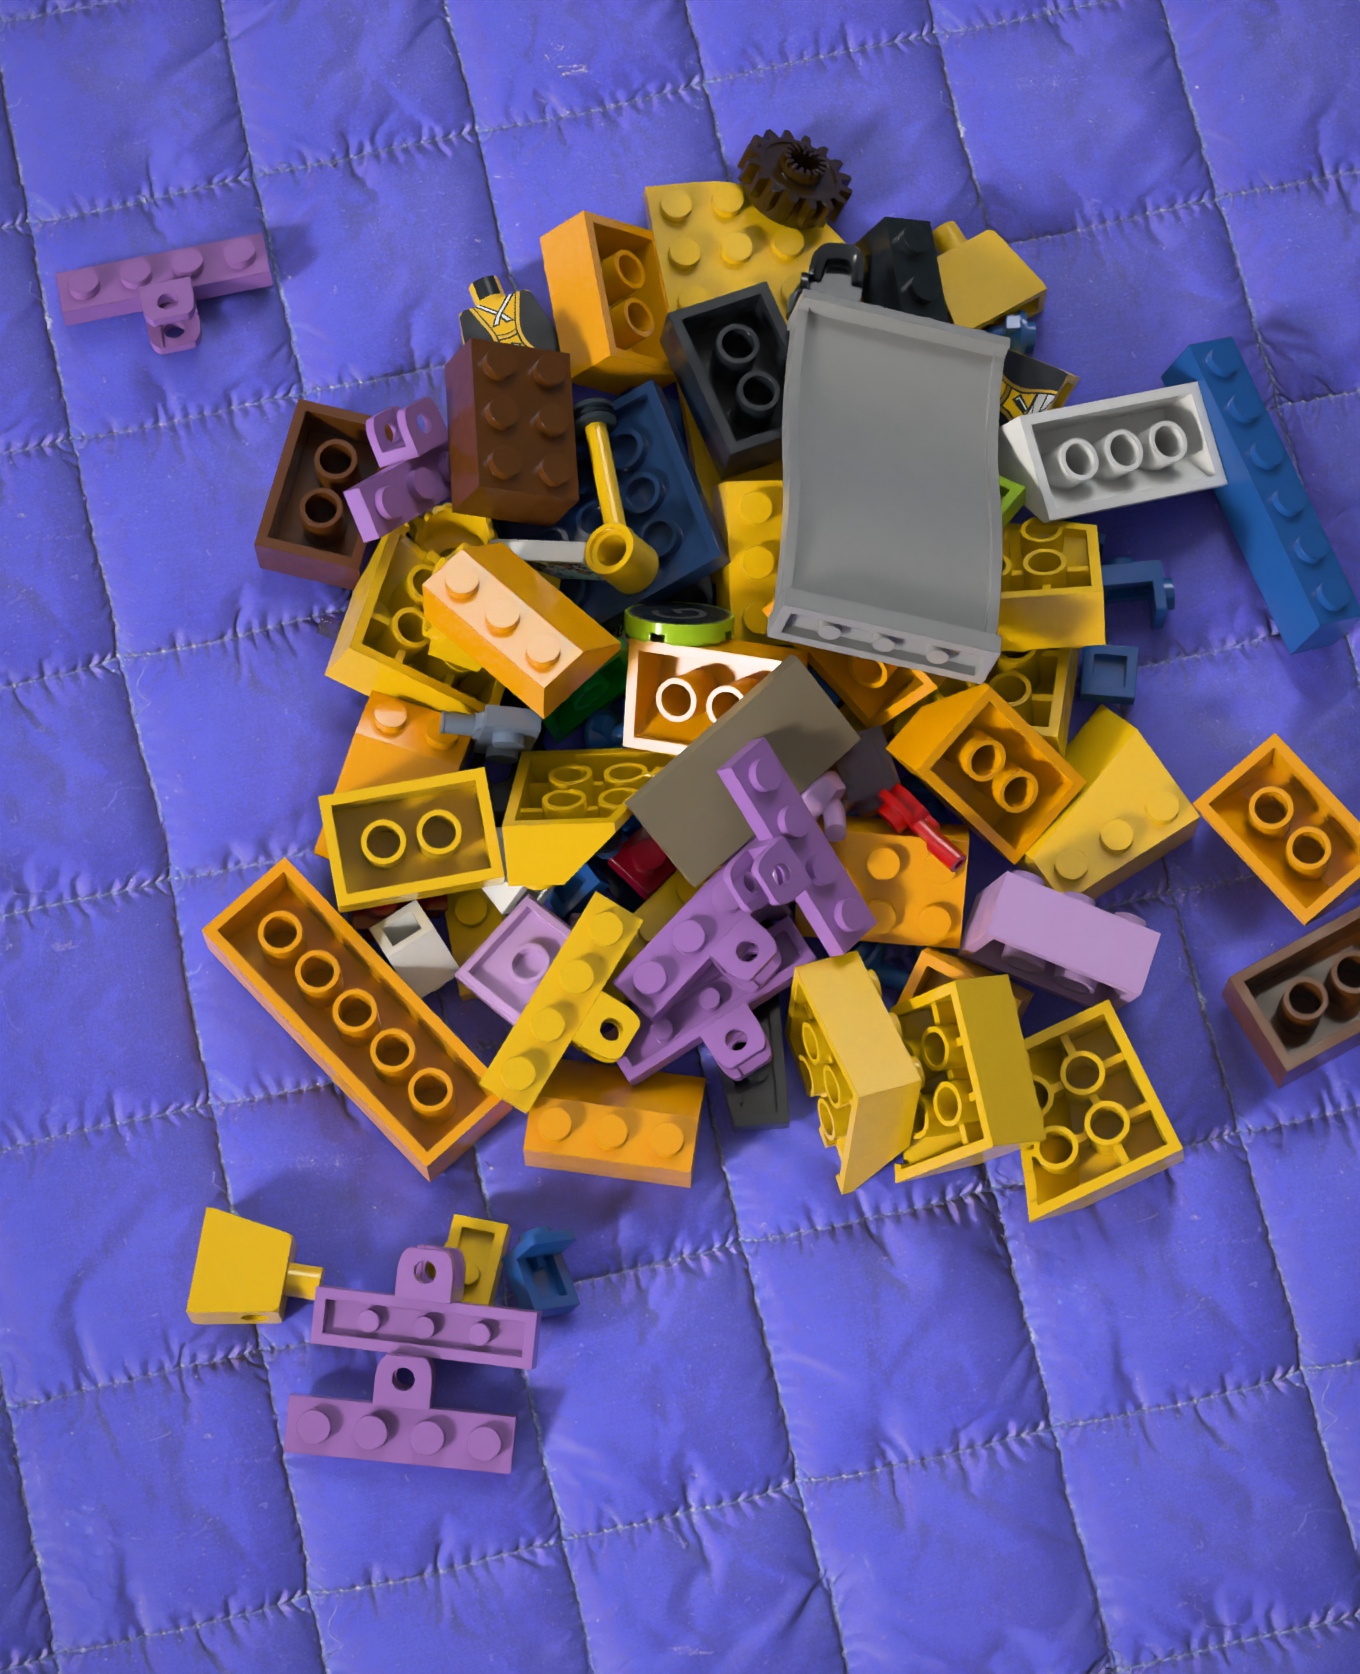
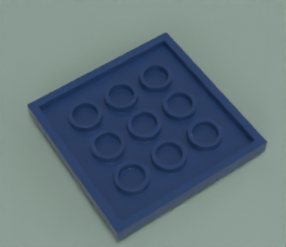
(658, 501)

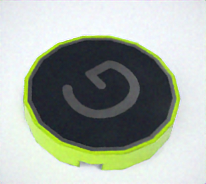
(679, 623)

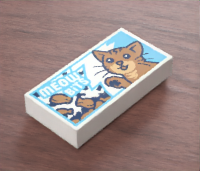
(554, 558)

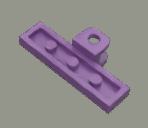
(165, 287)
(416, 473)
(791, 852)
(702, 933)
(717, 1015)
(427, 1316)
(401, 1424)

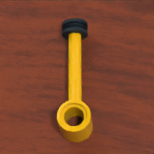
(610, 542)

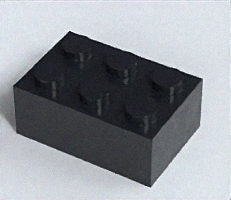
(732, 375)

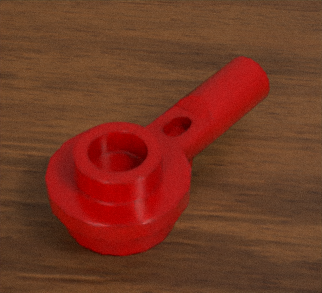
(904, 811)

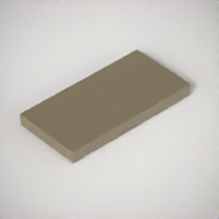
(687, 801)

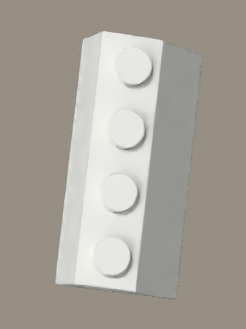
(1111, 452)

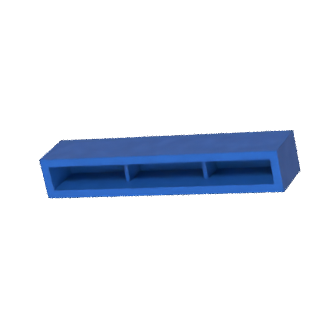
(1268, 502)

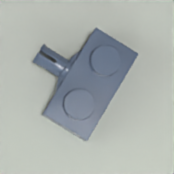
(496, 731)

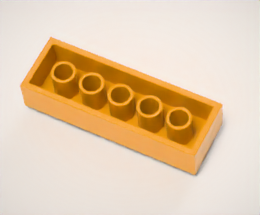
(356, 1018)

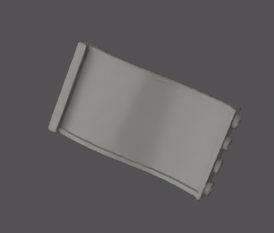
(891, 488)

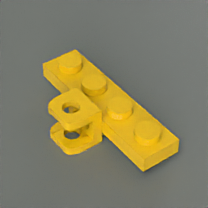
(569, 1007)

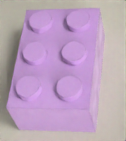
(1058, 941)

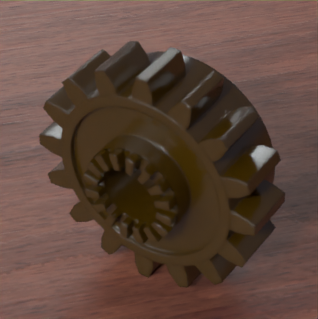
(793, 181)

